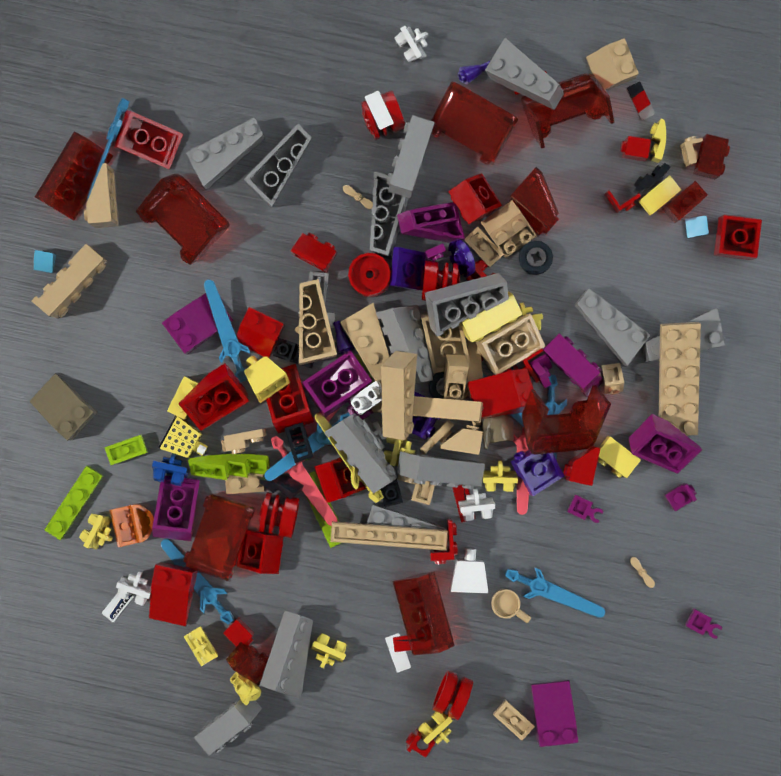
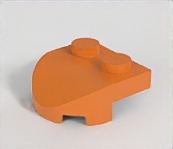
(131, 524)

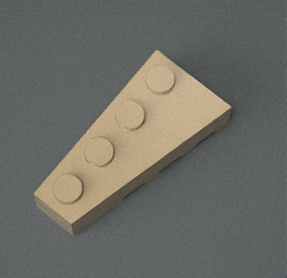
(70, 282)
(367, 337)
(398, 390)

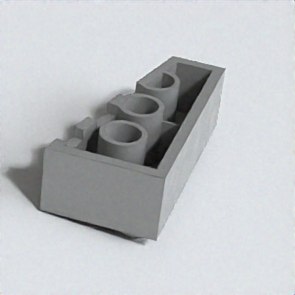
(224, 151)
(411, 156)
(407, 335)
(710, 336)
(362, 452)
(440, 470)
(385, 516)
(288, 656)

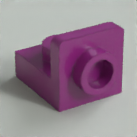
(540, 367)
(681, 496)

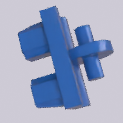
(161, 469)

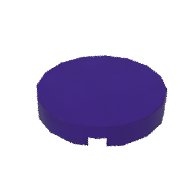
(462, 255)

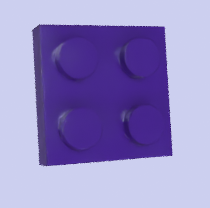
(407, 268)

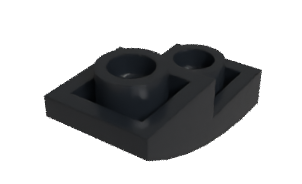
(645, 182)
(288, 351)
(283, 483)
(391, 493)

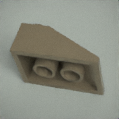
(63, 407)

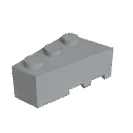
(227, 726)

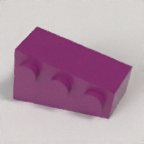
(433, 222)
(574, 363)

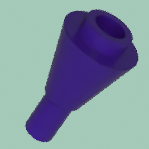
(469, 73)
(342, 341)

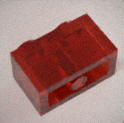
(711, 157)
(685, 202)
(248, 662)

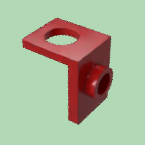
(627, 205)
(531, 373)
(412, 741)

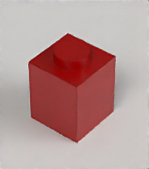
(635, 148)
(239, 632)

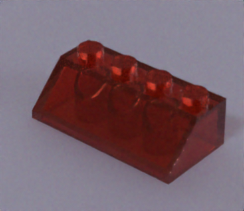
(72, 176)
(423, 614)

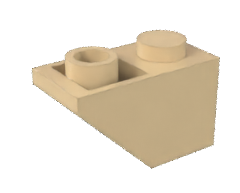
(455, 376)

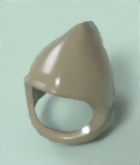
(497, 429)

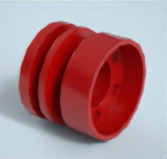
(394, 111)
(437, 279)
(279, 515)

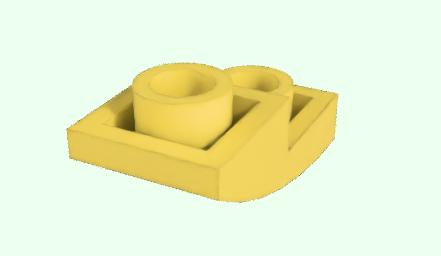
(659, 136)
(659, 195)

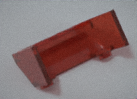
(581, 96)
(564, 431)

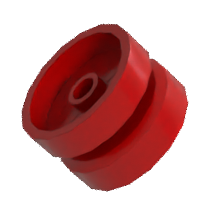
(381, 275)
(452, 695)

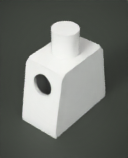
(469, 574)

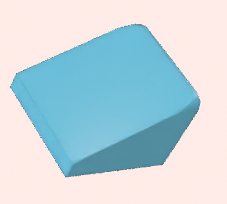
(696, 226)
(44, 261)

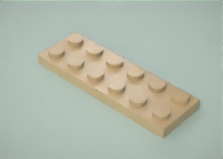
(680, 375)

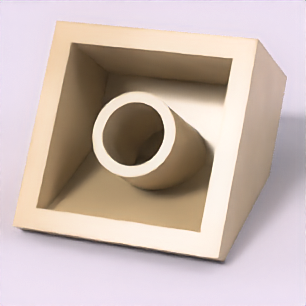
(613, 64)
(464, 440)

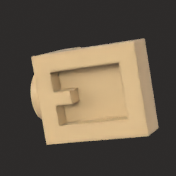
(690, 154)
(612, 378)

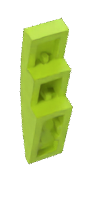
(223, 465)

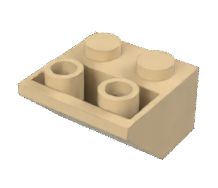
(508, 229)

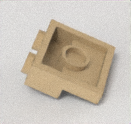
(238, 442)

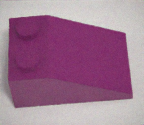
(192, 324)
(337, 383)
(663, 444)
(176, 509)
(554, 713)

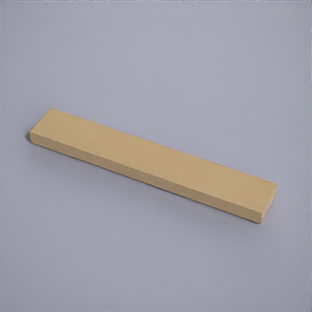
(443, 409)
(389, 535)

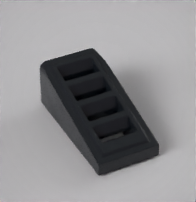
(293, 430)

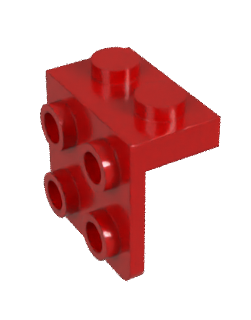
(441, 556)

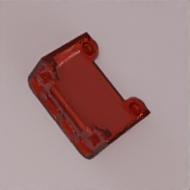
(473, 122)
(536, 202)
(183, 216)
(219, 537)

